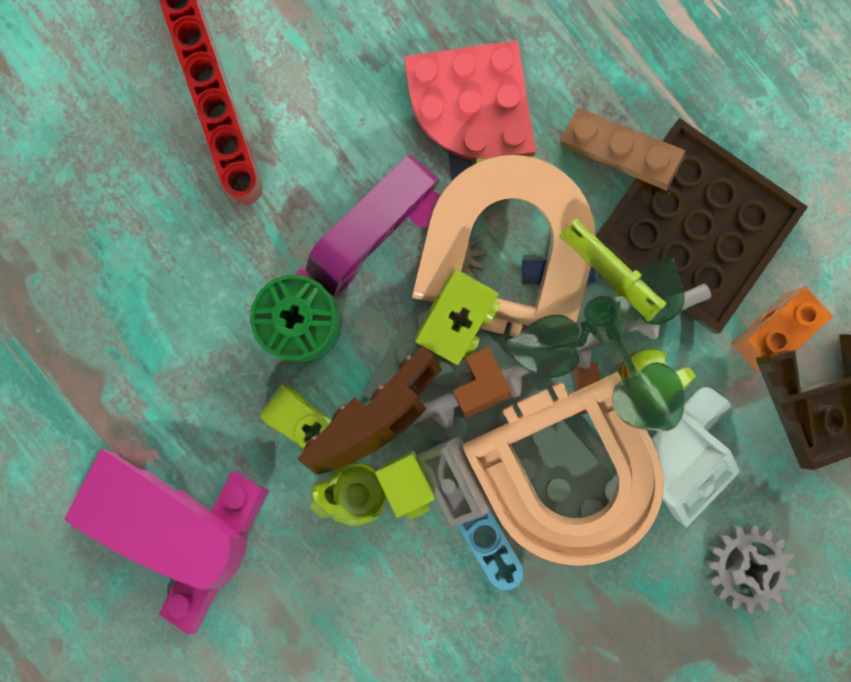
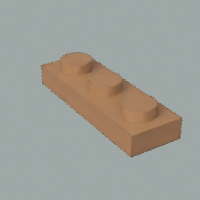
(622, 148)

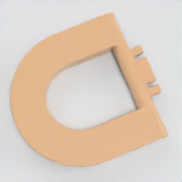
(469, 195)
(534, 525)

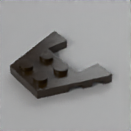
(812, 416)

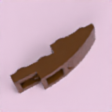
(364, 429)

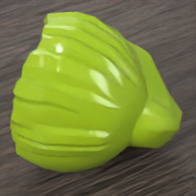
(349, 495)

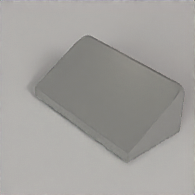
(454, 482)

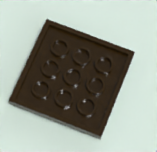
(713, 220)

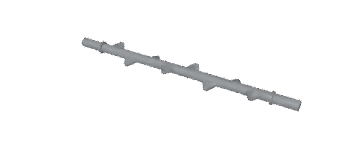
(442, 407)

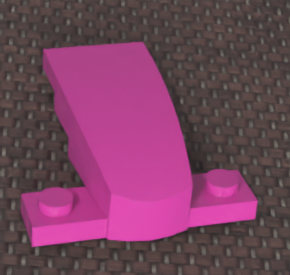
(169, 530)

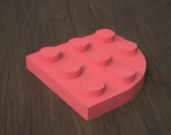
(472, 100)

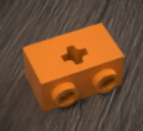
(783, 326)

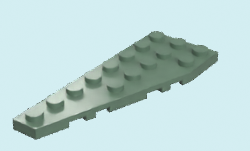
(554, 458)

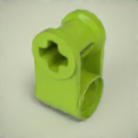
(292, 415)

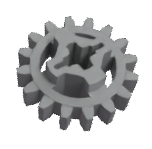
(765, 576)

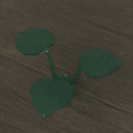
(647, 399)

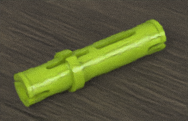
(613, 270)

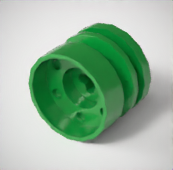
(306, 340)

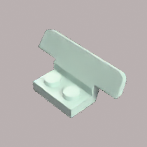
(692, 459)

